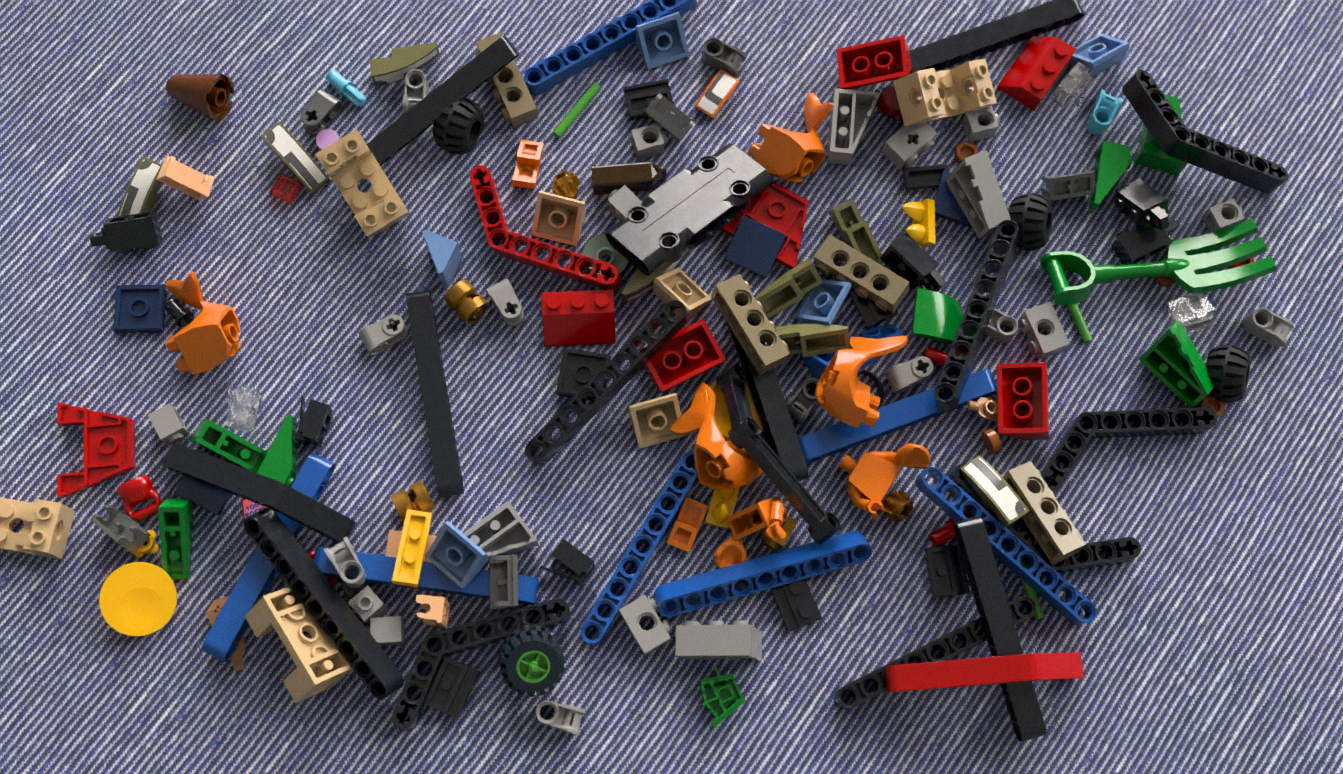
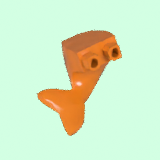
(792, 153)
(209, 337)
(841, 390)
(716, 460)

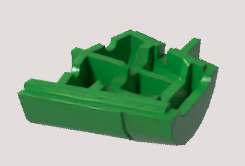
(720, 696)

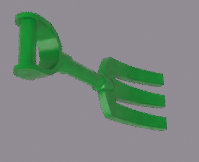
(1179, 264)

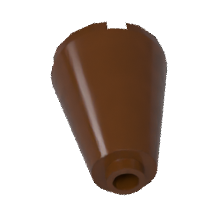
(203, 93)

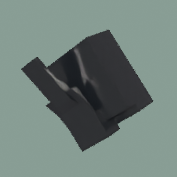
(313, 422)
(573, 561)

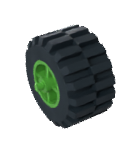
(531, 661)

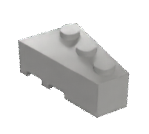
(848, 122)
(979, 194)
(502, 533)
(718, 641)

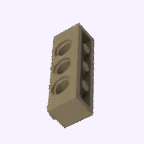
(516, 112)
(835, 250)
(763, 357)
(1045, 516)

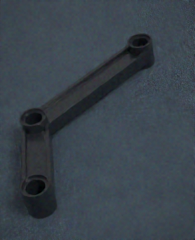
(746, 435)

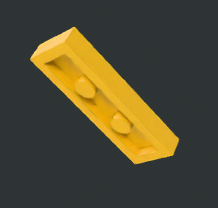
(412, 548)

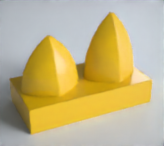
(923, 222)
(720, 507)

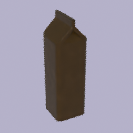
(635, 176)

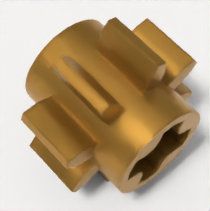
(566, 184)
(898, 505)

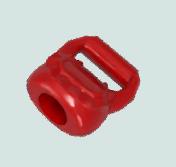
(137, 491)

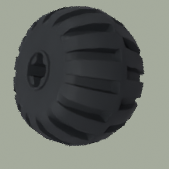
(459, 126)
(1034, 219)
(1229, 372)

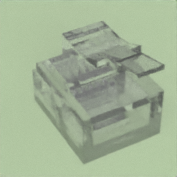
(1076, 81)
(1193, 312)
(243, 408)

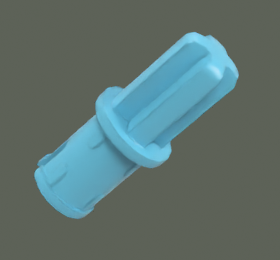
(345, 88)

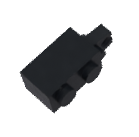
(1143, 205)
(129, 232)
(1142, 243)
(913, 264)

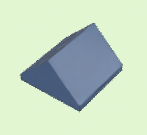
(662, 41)
(1100, 53)
(445, 256)
(823, 302)
(456, 555)

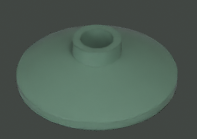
(598, 248)

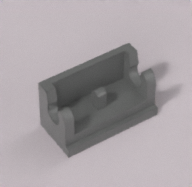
(669, 117)
(1069, 185)
(122, 529)
(504, 582)

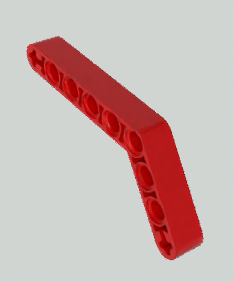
(534, 247)
(984, 671)

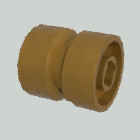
(469, 305)
(415, 498)

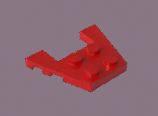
(781, 211)
(106, 447)

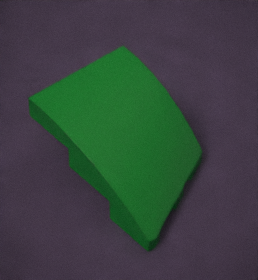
(936, 316)

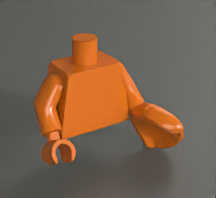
(876, 472)
(748, 521)

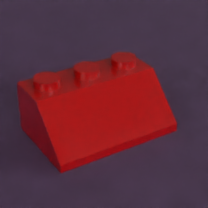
(873, 62)
(1036, 70)
(578, 318)
(684, 357)
(1023, 400)

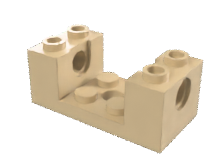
(944, 93)
(349, 163)
(44, 529)
(316, 658)

